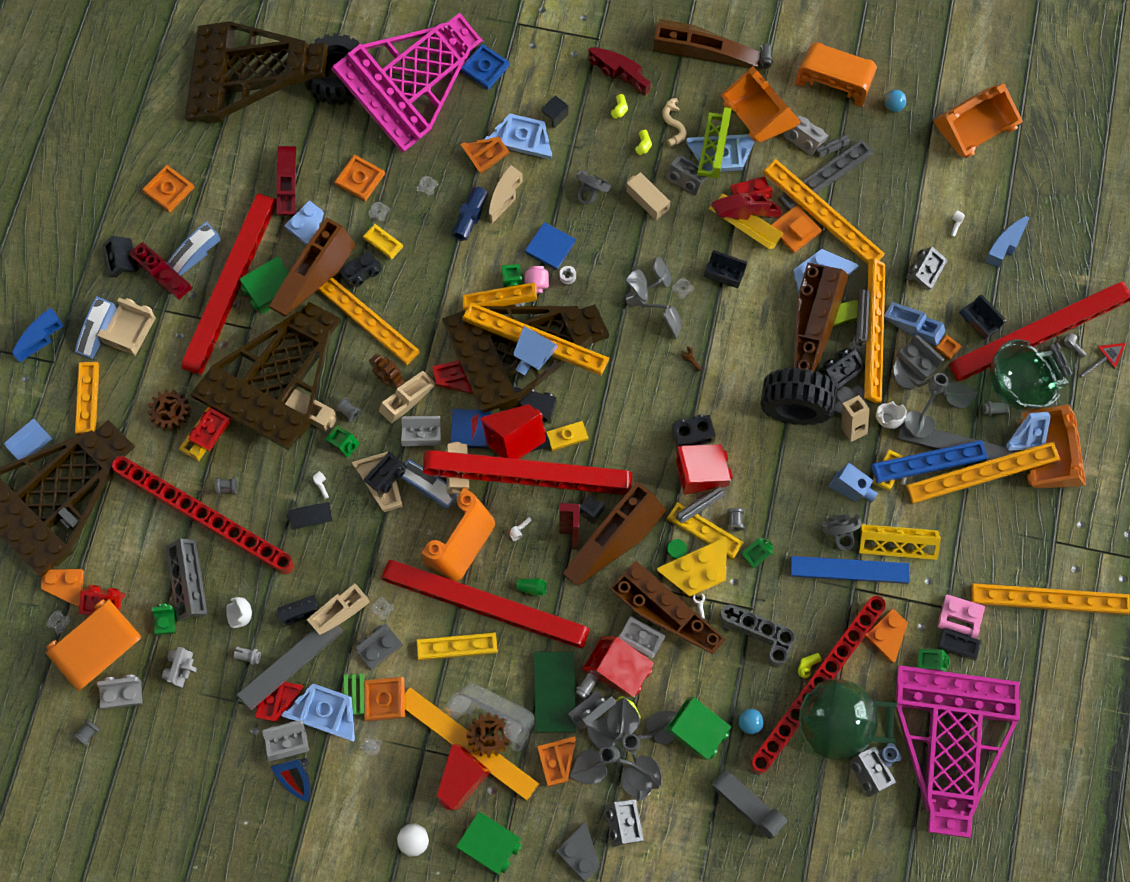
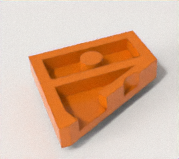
(64, 584)

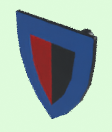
(294, 777)

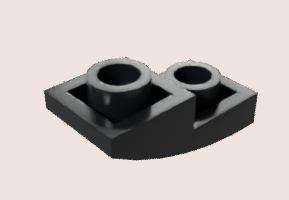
(310, 515)

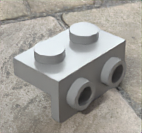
(806, 136)
(421, 431)
(642, 637)
(285, 740)

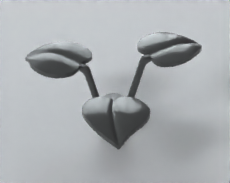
(639, 296)
(956, 395)
(656, 725)
(590, 766)

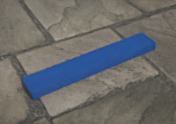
(929, 461)
(850, 570)

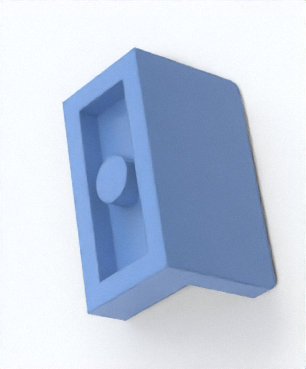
(27, 440)

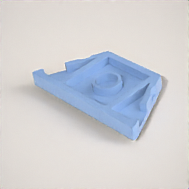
(524, 136)
(735, 152)
(827, 259)
(324, 711)

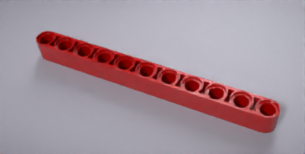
(228, 284)
(1044, 329)
(526, 472)
(198, 507)
(485, 604)
(821, 674)

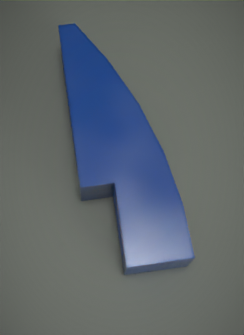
(37, 335)

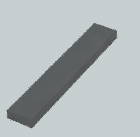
(832, 171)
(942, 439)
(286, 666)

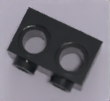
(695, 436)

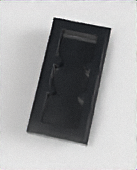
(959, 644)

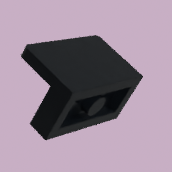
(117, 255)

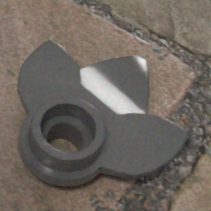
(845, 394)

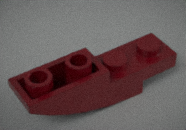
(617, 65)
(286, 181)
(746, 204)
(160, 271)

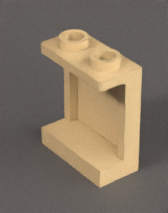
(128, 326)

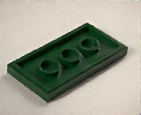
(554, 691)

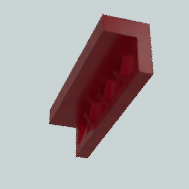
(569, 521)

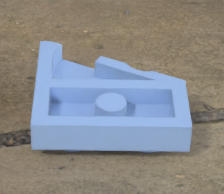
(305, 222)
(1031, 432)

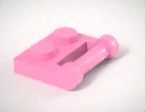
(963, 611)

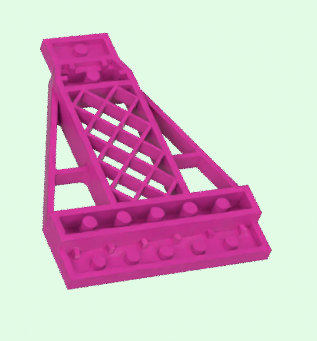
(378, 90)
(963, 696)

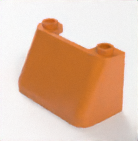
(837, 71)
(759, 106)
(978, 119)
(1064, 433)
(464, 544)
(93, 644)

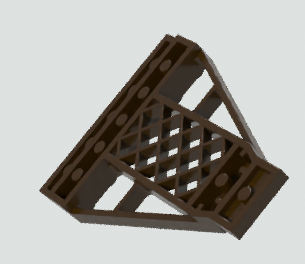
(216, 57)
(480, 357)
(253, 407)
(24, 529)

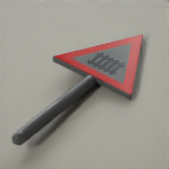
(1111, 353)

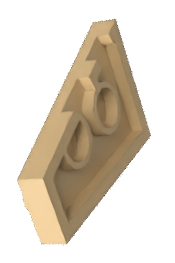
(387, 501)

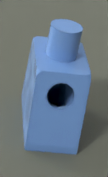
(532, 350)
(853, 484)

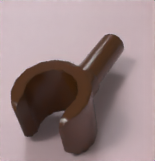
(689, 357)

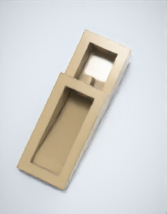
(504, 192)
(406, 397)
(338, 609)

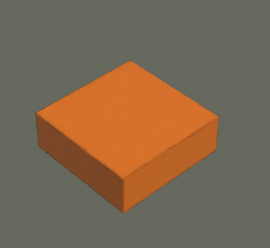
(801, 228)
(947, 347)

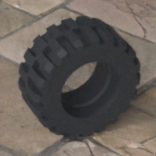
(332, 88)
(798, 396)

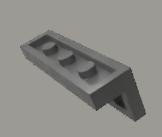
(189, 578)

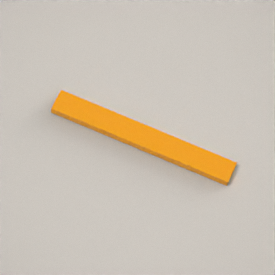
(822, 212)
(369, 321)
(512, 330)
(874, 341)
(982, 472)
(1050, 599)
(456, 734)

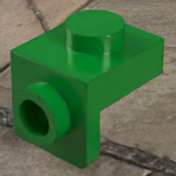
(511, 275)

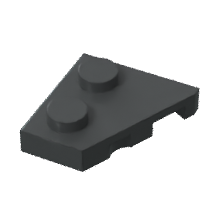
(580, 853)

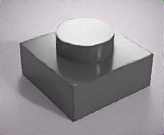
(67, 519)

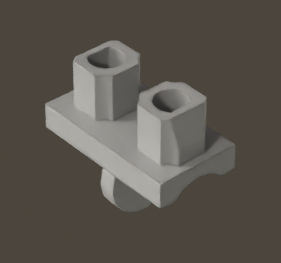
(181, 667)

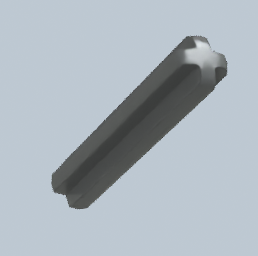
(862, 316)
(700, 505)

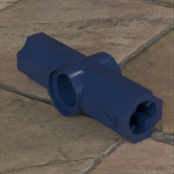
(469, 213)

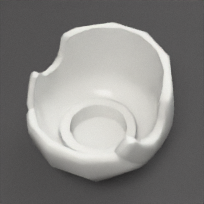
(891, 415)
(238, 612)
(412, 840)

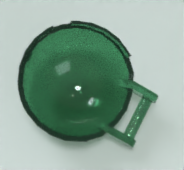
(1025, 377)
(843, 719)

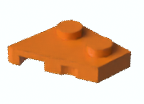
(485, 152)
(888, 635)
(557, 760)

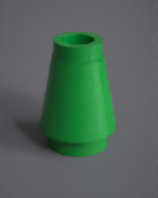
(532, 586)

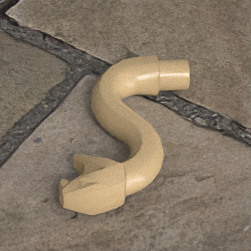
(670, 106)

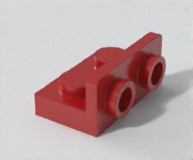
(756, 185)
(209, 429)
(93, 594)

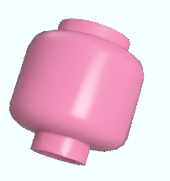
(539, 276)

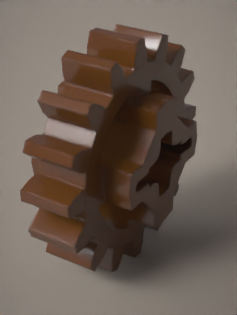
(386, 371)
(177, 405)
(483, 728)

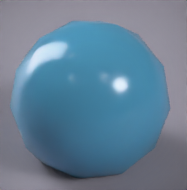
(895, 100)
(750, 721)

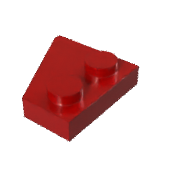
(451, 377)
(278, 701)

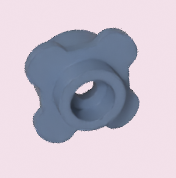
(895, 755)

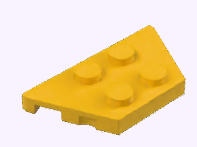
(698, 569)

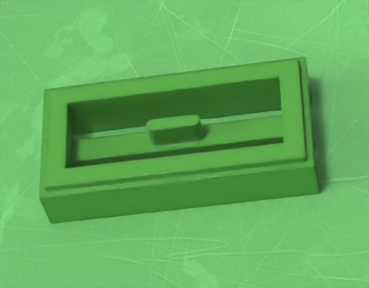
(354, 677)

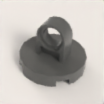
(592, 184)
(842, 526)

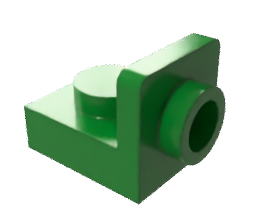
(342, 440)
(758, 552)
(164, 619)
(933, 659)

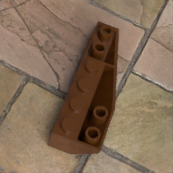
(702, 44)
(314, 267)
(816, 312)
(617, 534)
(662, 607)

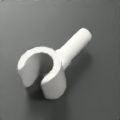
(958, 218)
(318, 479)
(515, 532)
(699, 604)

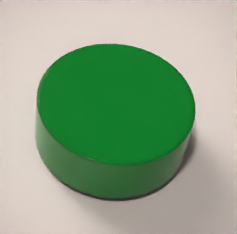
(677, 549)

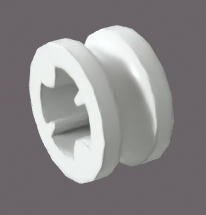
(570, 280)

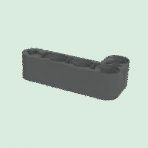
(755, 631)
(747, 804)

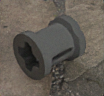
(348, 410)
(226, 486)
(735, 519)
(86, 732)

